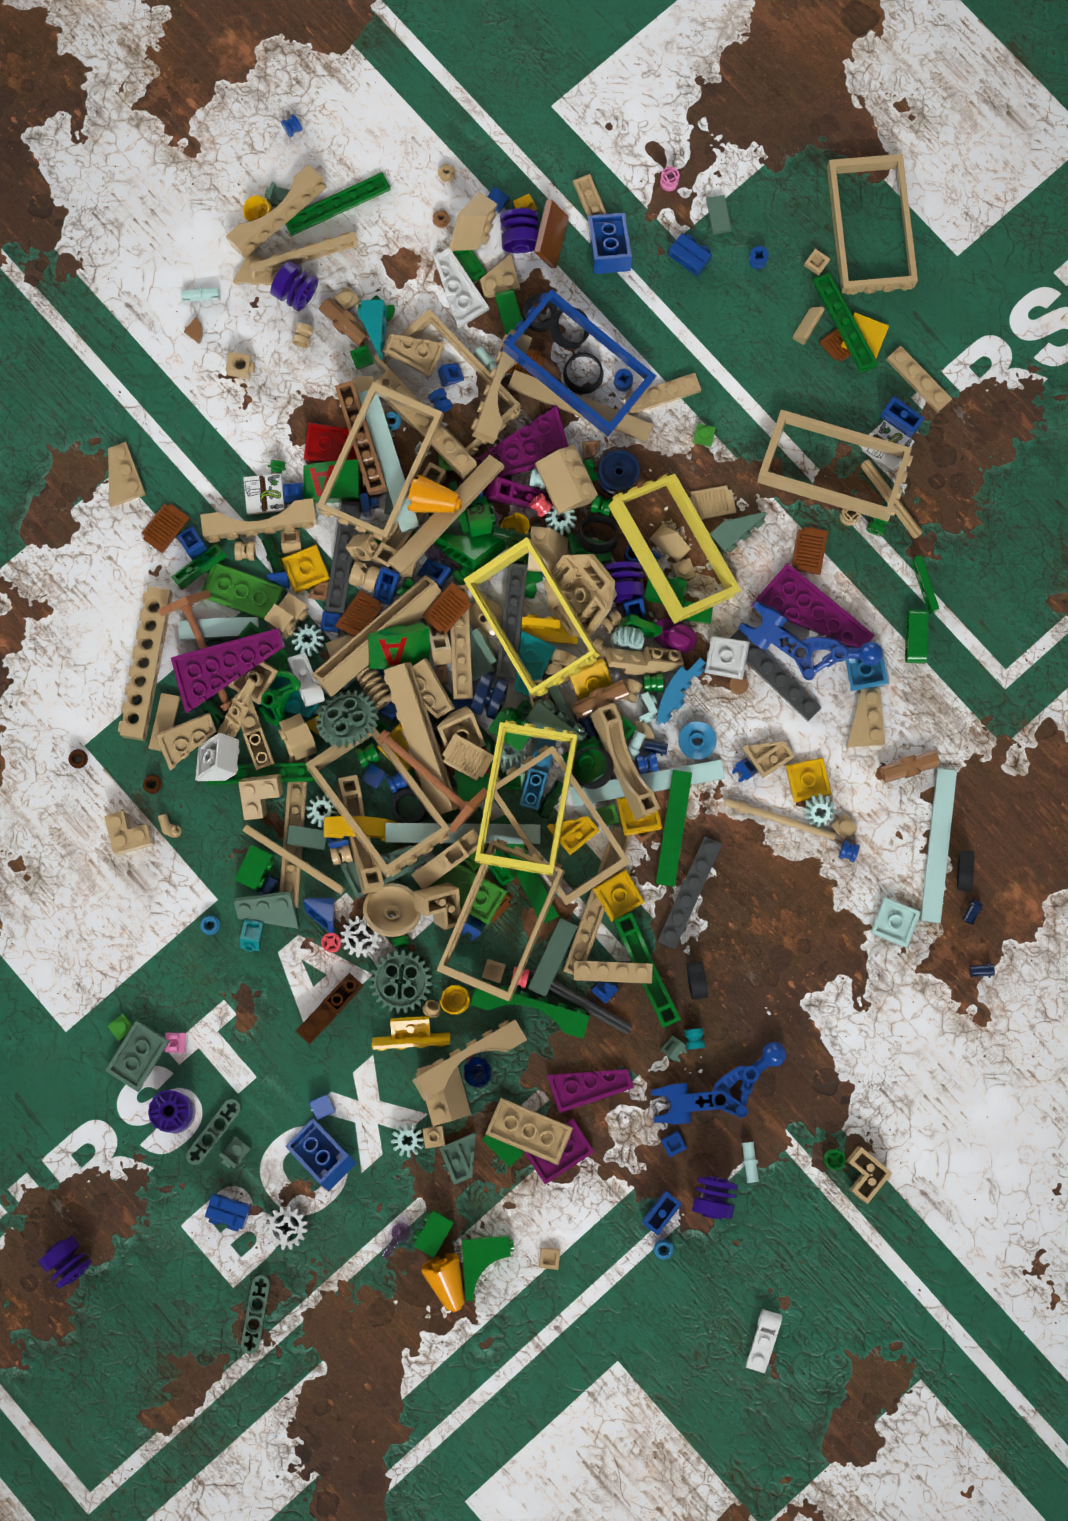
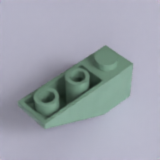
(734, 530)
(546, 715)

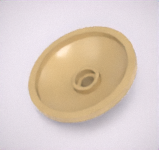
(392, 900)

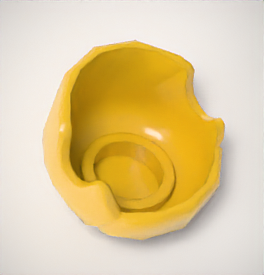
(256, 207)
(516, 521)
(455, 999)

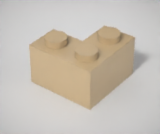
(287, 615)
(297, 737)
(255, 791)
(123, 837)
(441, 902)
(872, 1174)

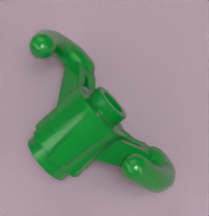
(277, 698)

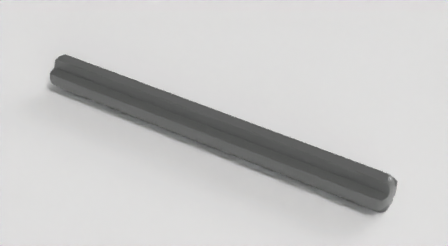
(587, 1005)

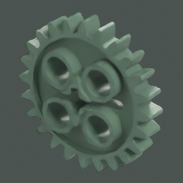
(352, 713)
(382, 980)

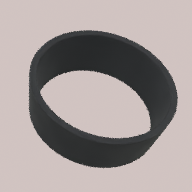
(557, 336)
(579, 389)
(597, 548)
(608, 773)
(965, 871)

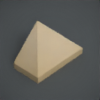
(670, 543)

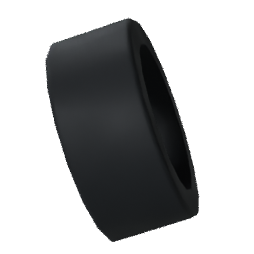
(535, 326)
(394, 807)
(697, 980)

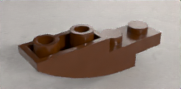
(329, 1009)

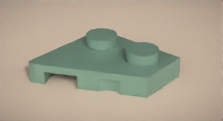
(459, 1158)

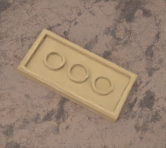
(529, 1131)

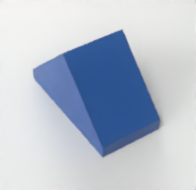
(192, 543)
(435, 571)
(386, 585)
(634, 606)
(322, 911)

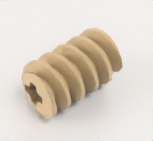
(373, 687)

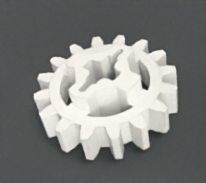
(359, 945)
(275, 1226)

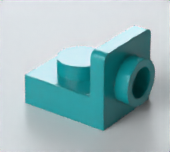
(251, 935)

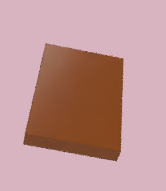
(551, 234)

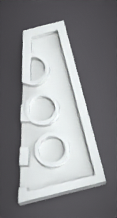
(460, 291)

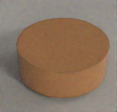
(738, 686)

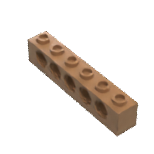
(363, 442)

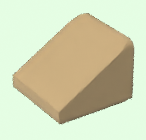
(291, 542)

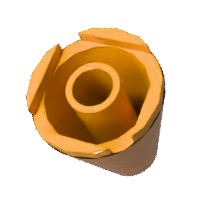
(432, 497)
(446, 1280)

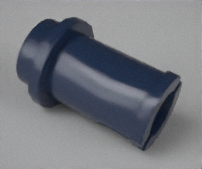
(589, 728)
(657, 747)
(269, 885)
(972, 912)
(982, 970)

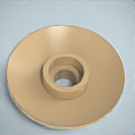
(476, 613)

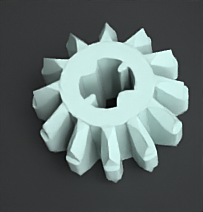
(568, 520)
(310, 633)
(628, 638)
(511, 758)
(321, 803)
(812, 813)
(406, 1147)

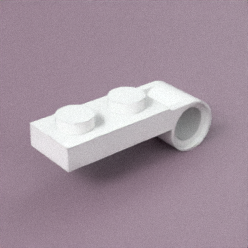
(309, 690)
(764, 1340)

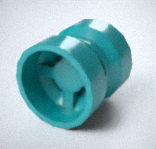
(694, 1037)

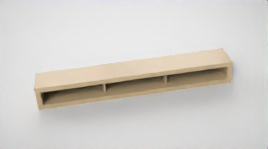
(354, 655)
(419, 732)

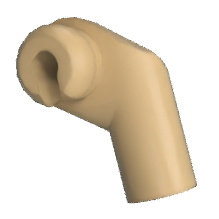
(167, 828)

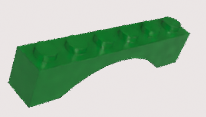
(638, 953)
(570, 1022)

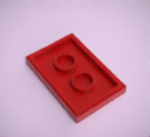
(326, 443)

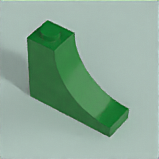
(469, 550)
(479, 1254)

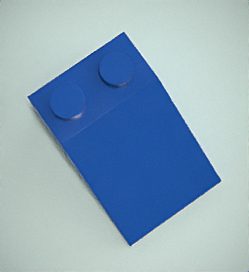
(609, 243)
(321, 1155)

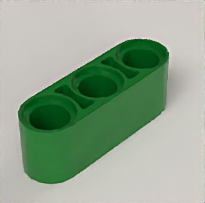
(508, 310)
(916, 636)

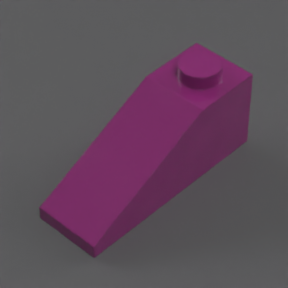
(511, 493)

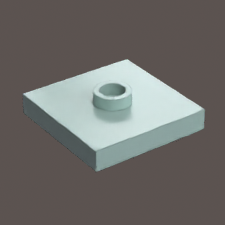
(895, 922)

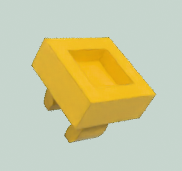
(525, 202)

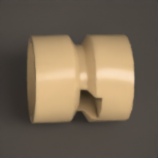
(364, 576)
(560, 660)

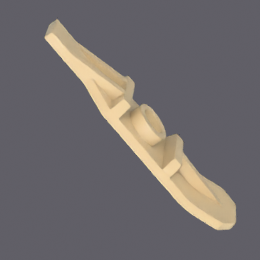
(242, 703)

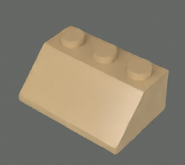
(474, 224)
(566, 479)
(450, 1102)

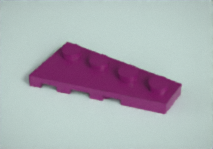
(586, 1087)

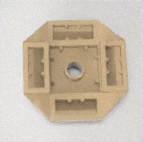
(586, 588)

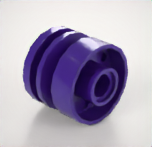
(519, 230)
(294, 286)
(625, 575)
(160, 1109)
(715, 1196)
(64, 1261)

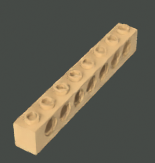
(139, 730)

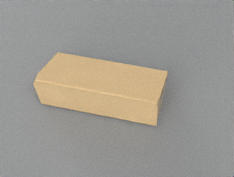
(808, 324)

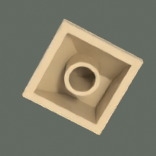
(549, 545)
(263, 676)
(463, 724)

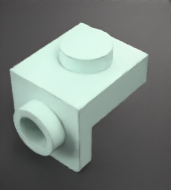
(649, 703)

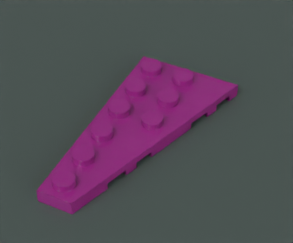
(528, 445)
(812, 609)
(211, 669)

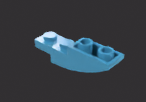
(673, 696)
(537, 776)

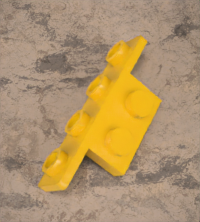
(547, 629)
(410, 1033)

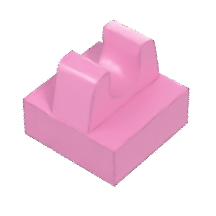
(177, 1042)

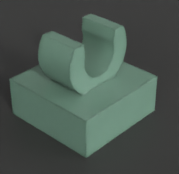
(673, 1048)

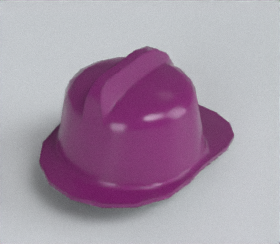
(676, 636)

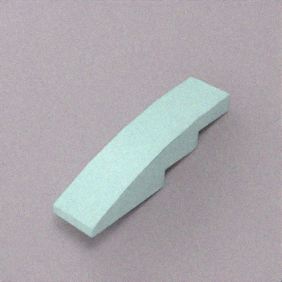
(216, 628)

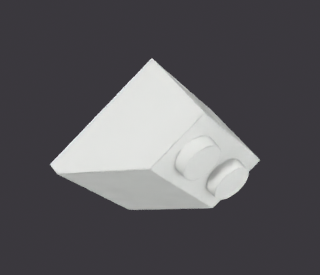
(217, 758)

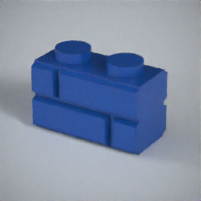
(690, 254)
(902, 417)
(227, 1211)
(661, 1212)

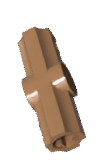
(344, 322)
(600, 698)
(910, 766)

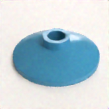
(704, 734)

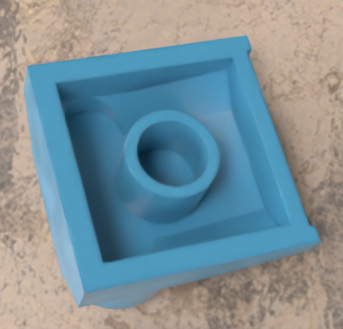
(865, 676)

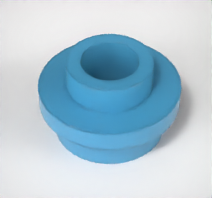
(393, 415)
(206, 920)
(668, 1253)

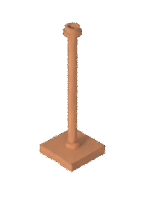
(186, 605)
(466, 808)

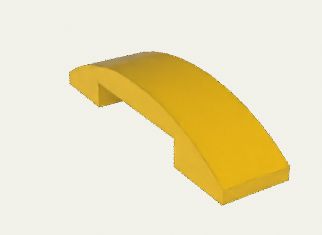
(371, 826)

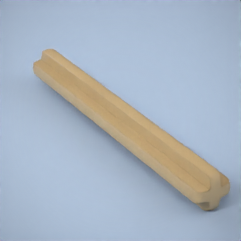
(886, 491)

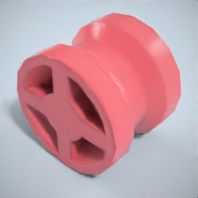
(541, 505)
(329, 941)
(523, 980)

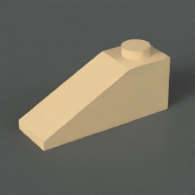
(439, 646)

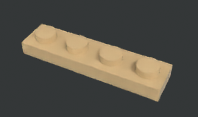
(919, 379)
(665, 393)
(613, 971)

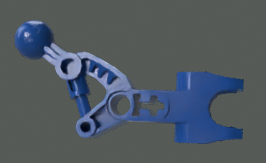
(773, 631)
(683, 1102)

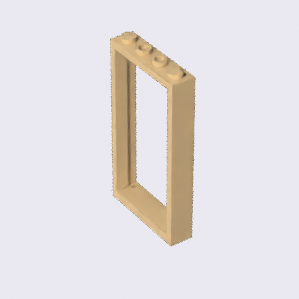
(864, 164)
(419, 326)
(403, 401)
(825, 495)
(411, 855)
(598, 878)
(475, 982)

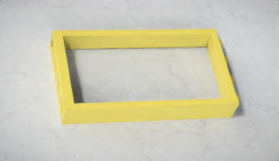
(649, 562)
(494, 567)
(527, 730)

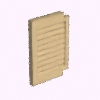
(713, 502)
(467, 757)

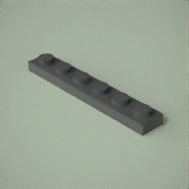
(342, 561)
(512, 617)
(778, 679)
(689, 893)

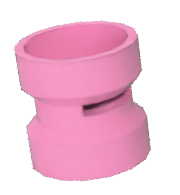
(669, 183)

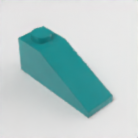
(374, 317)

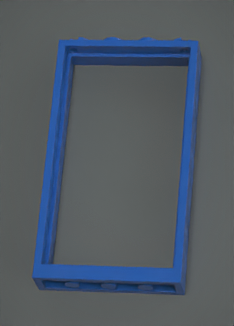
(558, 388)

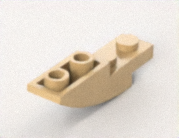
(649, 661)
(256, 739)
(447, 859)

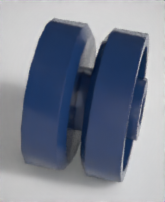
(625, 465)
(490, 696)

